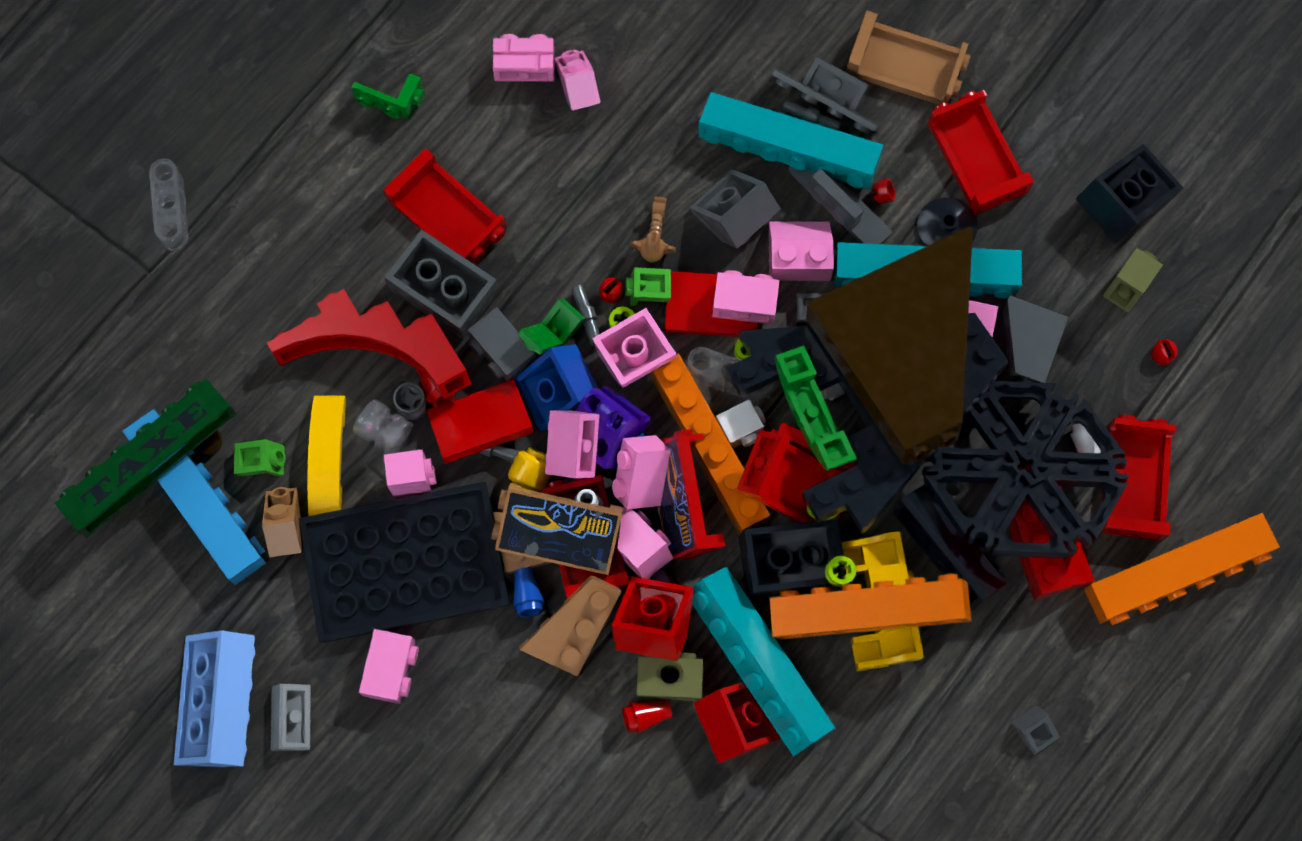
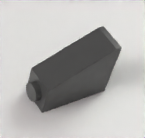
(1030, 339)

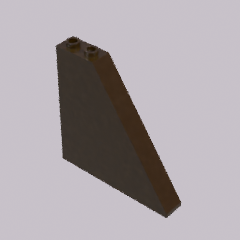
(905, 343)

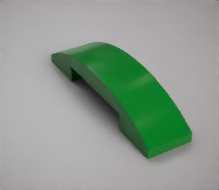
(811, 411)

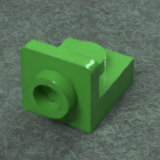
(648, 285)
(259, 458)

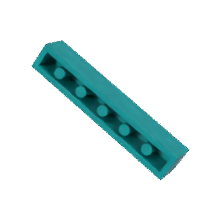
(790, 140)
(991, 269)
(760, 661)

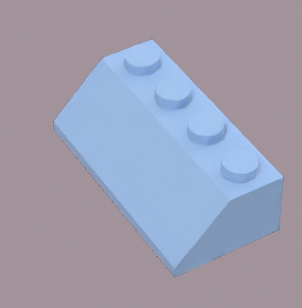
(214, 699)

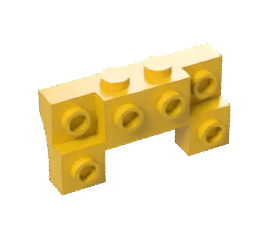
(882, 560)

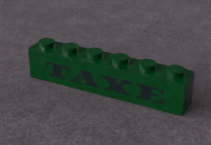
(144, 458)

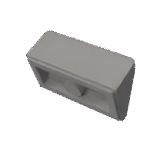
(290, 717)

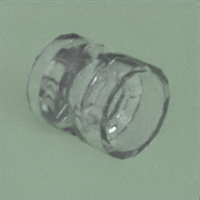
(372, 426)

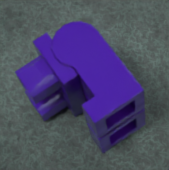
(616, 421)

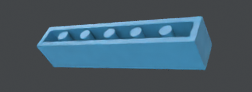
(207, 513)

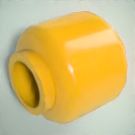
(529, 470)

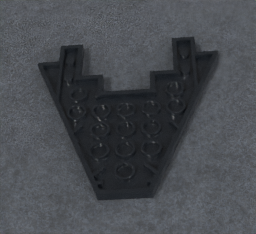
(878, 471)

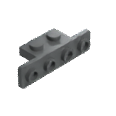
(832, 87)
(843, 206)

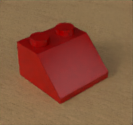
(653, 618)
(734, 722)

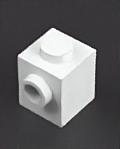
(741, 424)

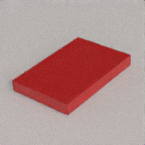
(692, 307)
(480, 421)

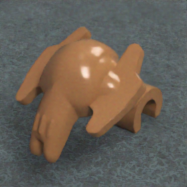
(653, 247)

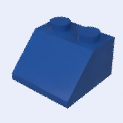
(555, 383)

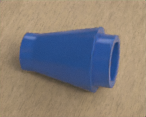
(527, 596)

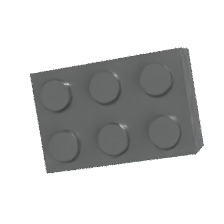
(442, 284)

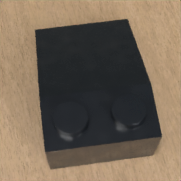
(1128, 193)
(789, 557)

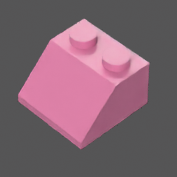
(800, 251)
(633, 348)

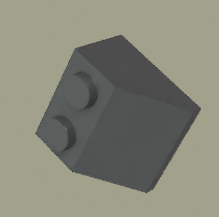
(736, 208)

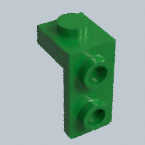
(409, 97)
(554, 330)

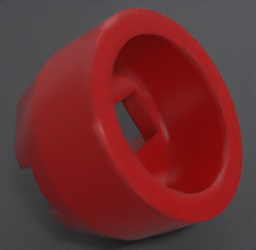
(884, 190)
(615, 294)
(1159, 352)

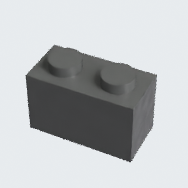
(500, 345)

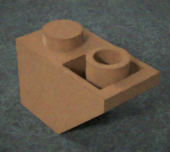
(281, 522)

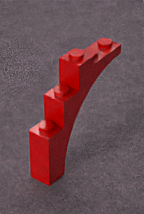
(377, 330)

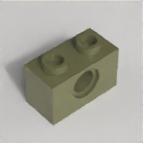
(1133, 279)
(685, 689)

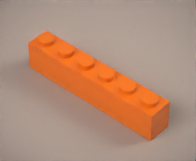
(715, 452)
(1182, 568)
(870, 608)

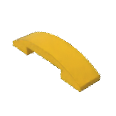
(325, 454)

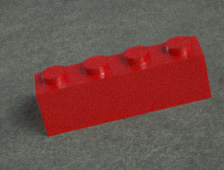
(1043, 574)

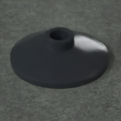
(931, 224)

